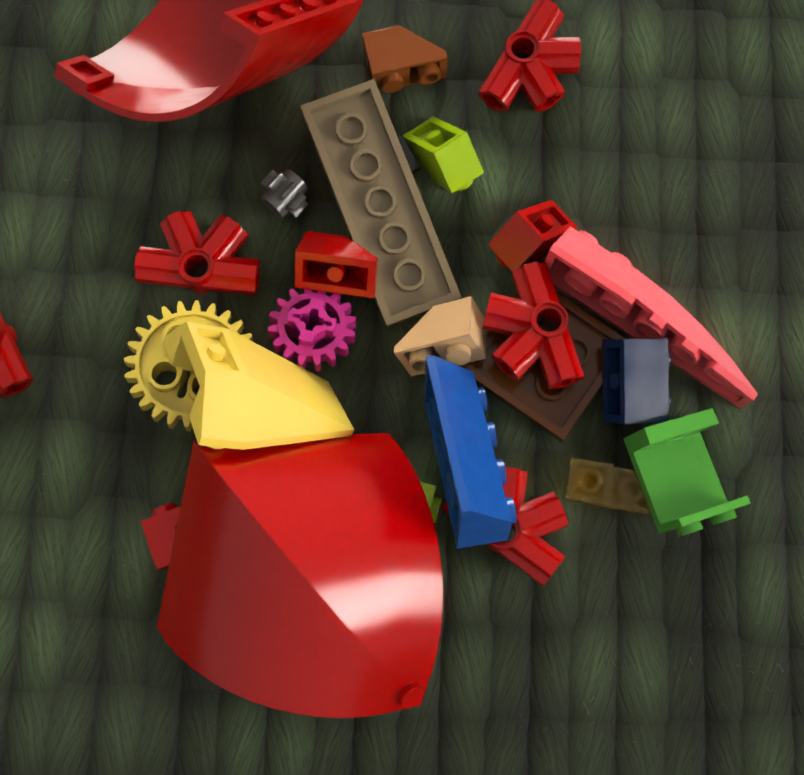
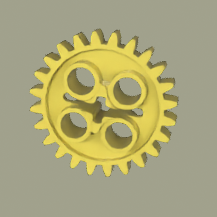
(153, 359)

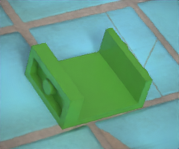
(680, 474)

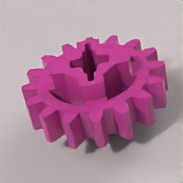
(297, 319)

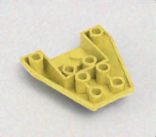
(251, 393)

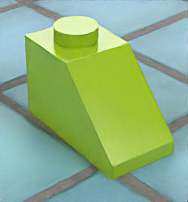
(445, 154)

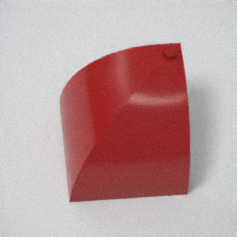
(205, 53)
(307, 576)

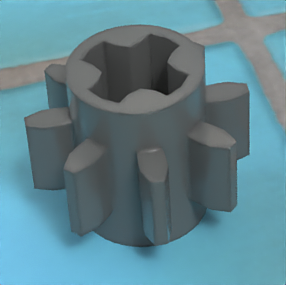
(284, 193)

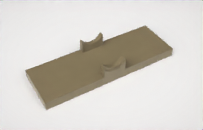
(380, 201)

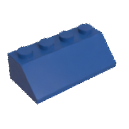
(466, 455)

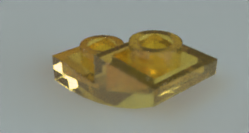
(606, 487)

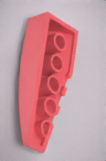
(643, 310)

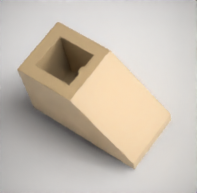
(447, 331)

